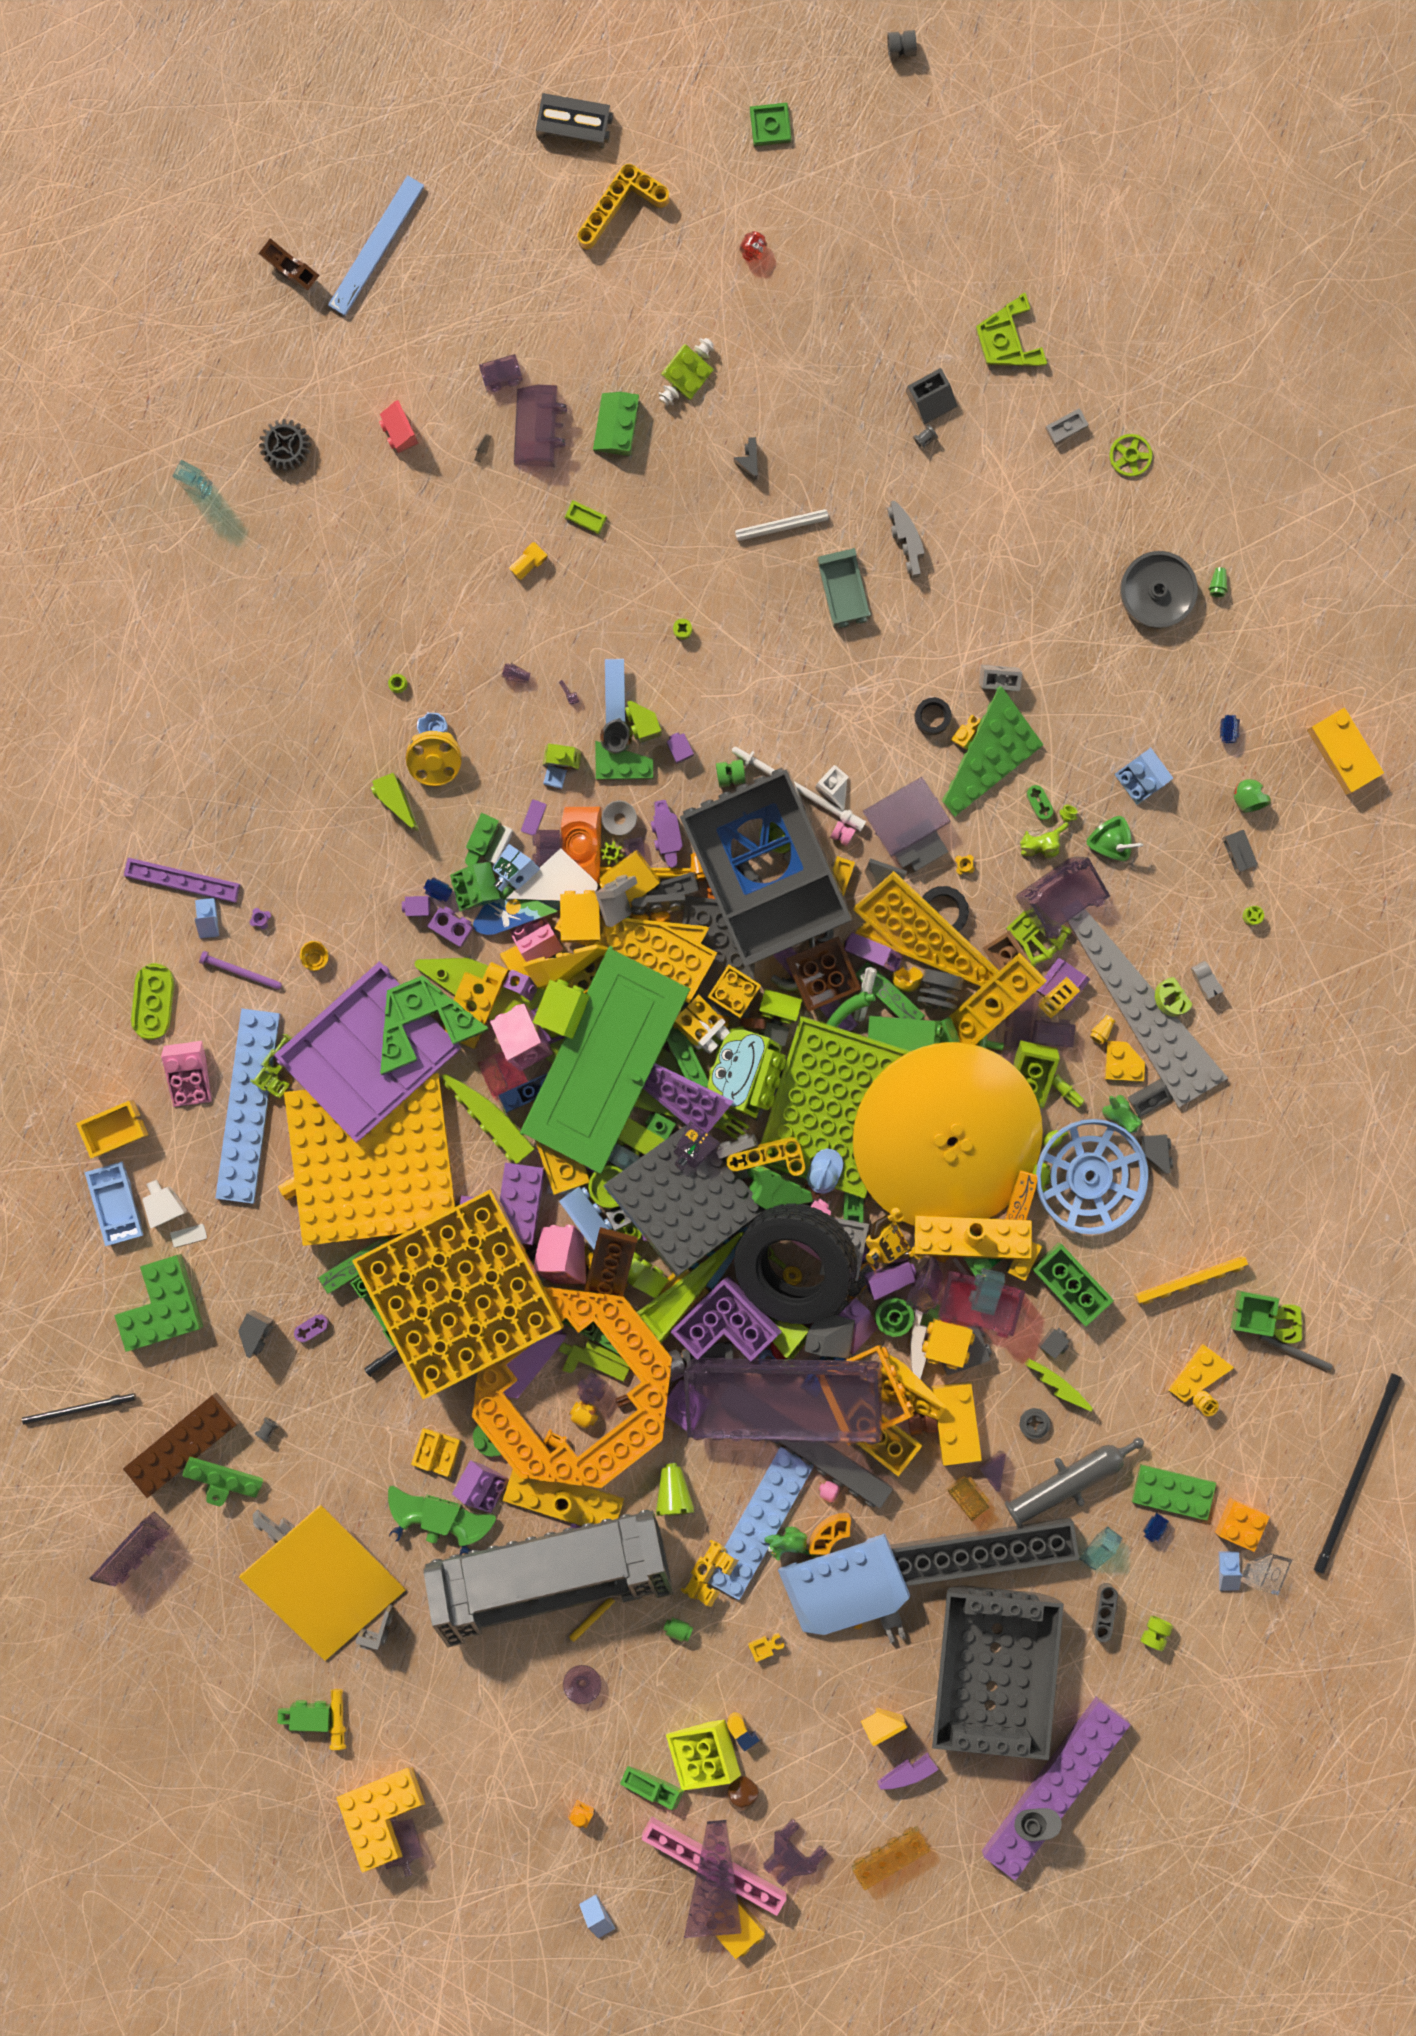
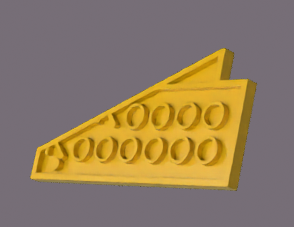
(910, 926)
(662, 946)

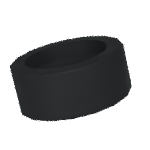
(932, 730)

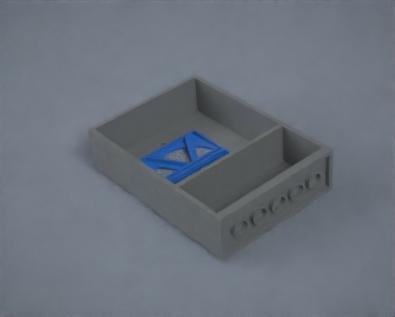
(776, 913)

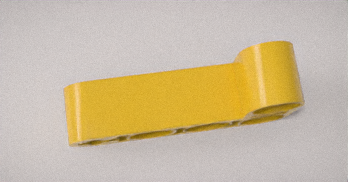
(764, 1158)

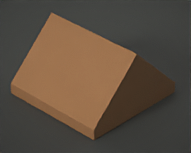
(1003, 950)

